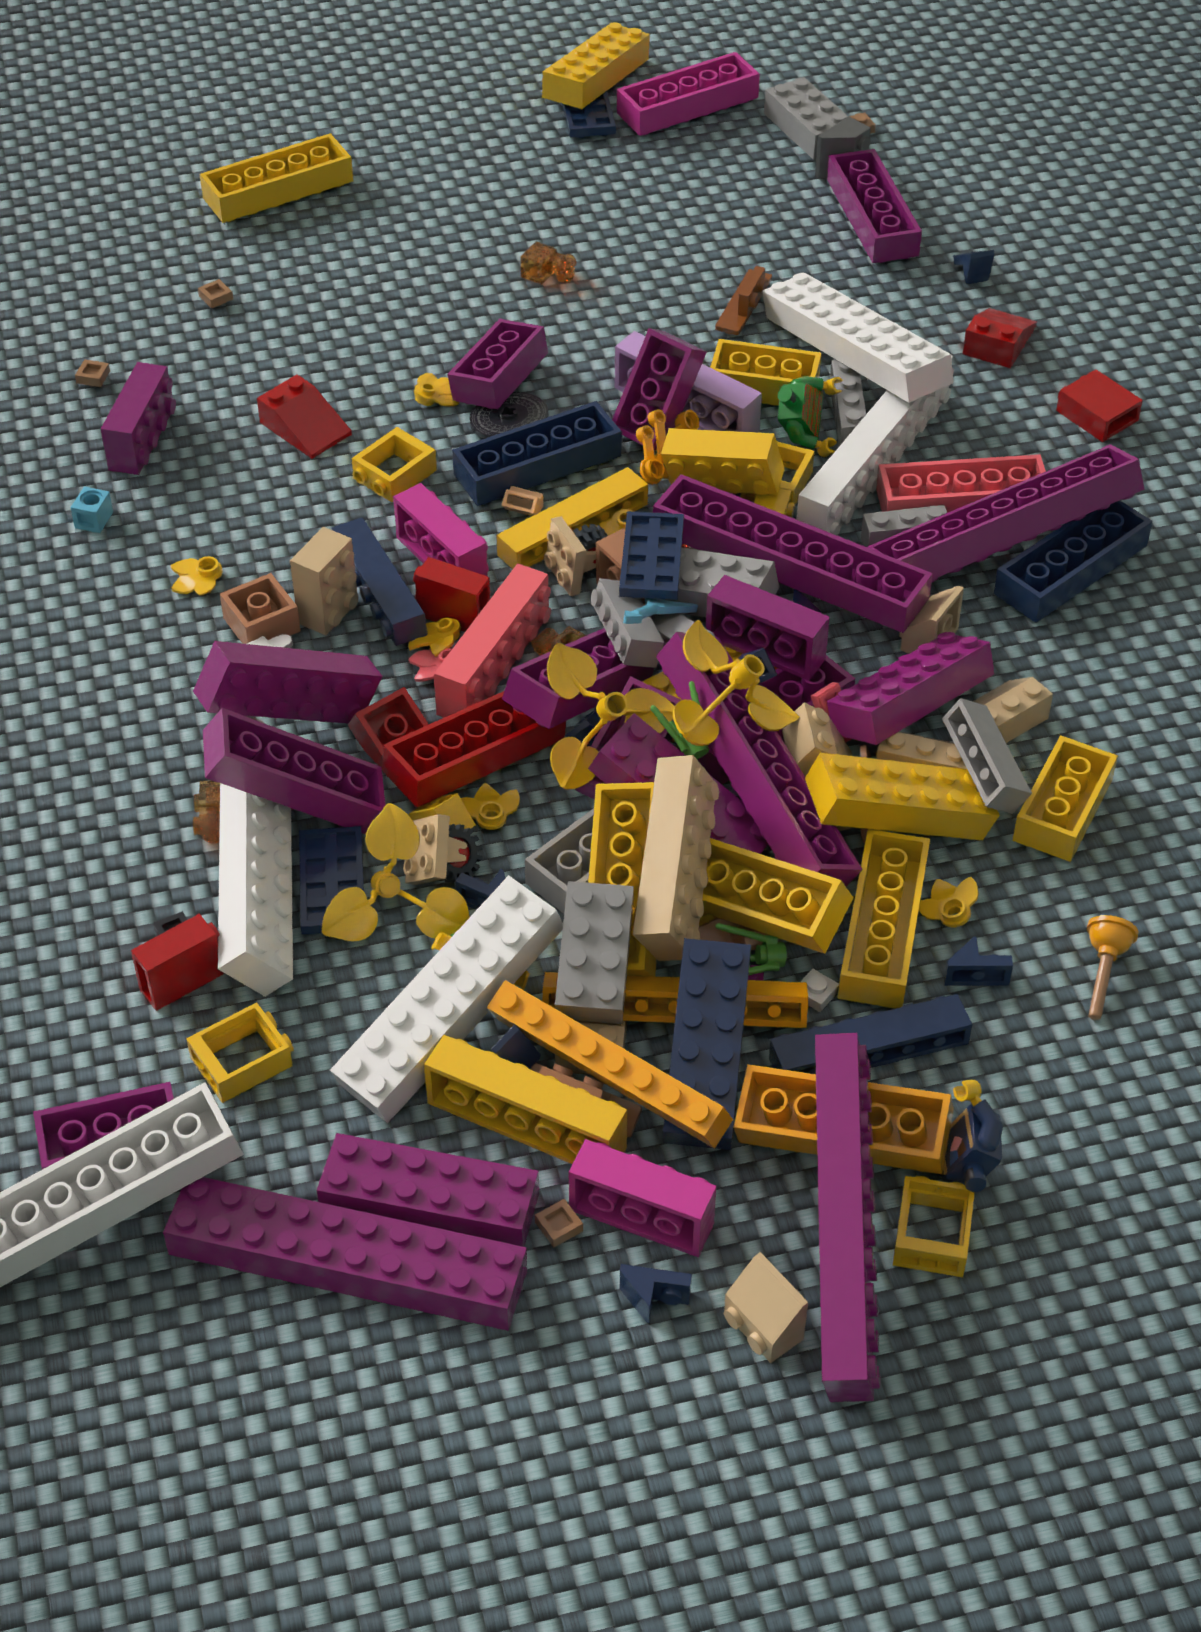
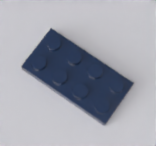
(591, 120)
(651, 555)
(328, 864)

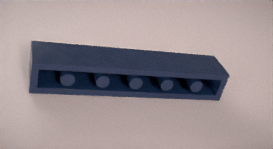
(383, 586)
(887, 1034)

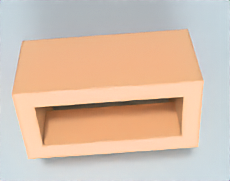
(523, 506)

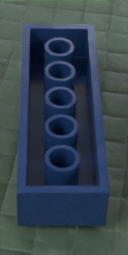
(537, 452)
(1071, 559)
(709, 1028)

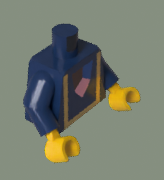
(973, 1140)

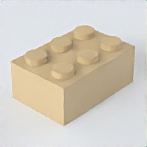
(324, 580)

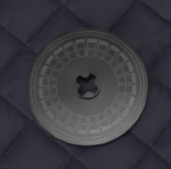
(515, 412)

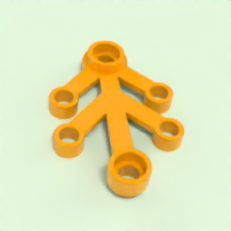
(652, 466)

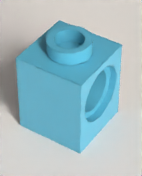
(91, 509)

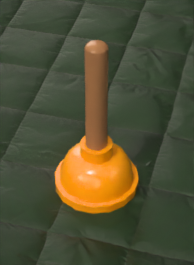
(1111, 938)

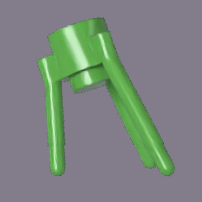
(685, 747)
(769, 954)

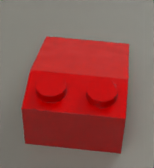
(997, 337)
(302, 416)
(385, 722)

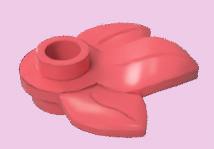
(428, 663)

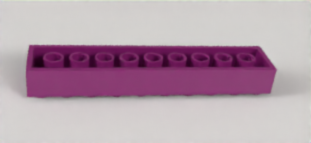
(1017, 512)
(802, 554)
(762, 772)
(846, 1219)
(347, 1251)

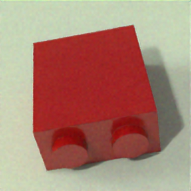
(1099, 405)
(450, 592)
(177, 961)

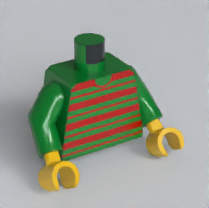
(801, 411)

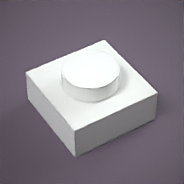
(820, 989)

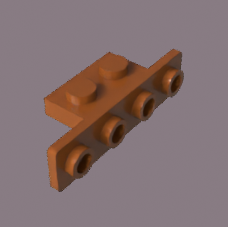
(743, 301)

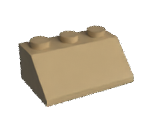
(1018, 706)
(921, 750)

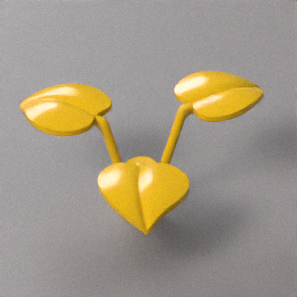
(707, 653)
(572, 672)
(392, 837)

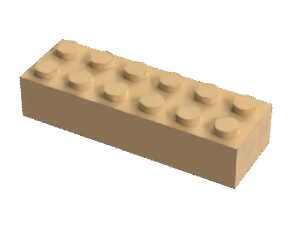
(675, 857)

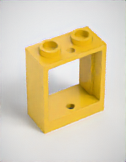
(800, 460)
(420, 464)
(230, 1030)
(930, 1254)

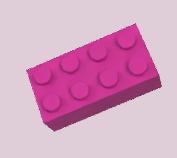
(436, 532)
(642, 1197)

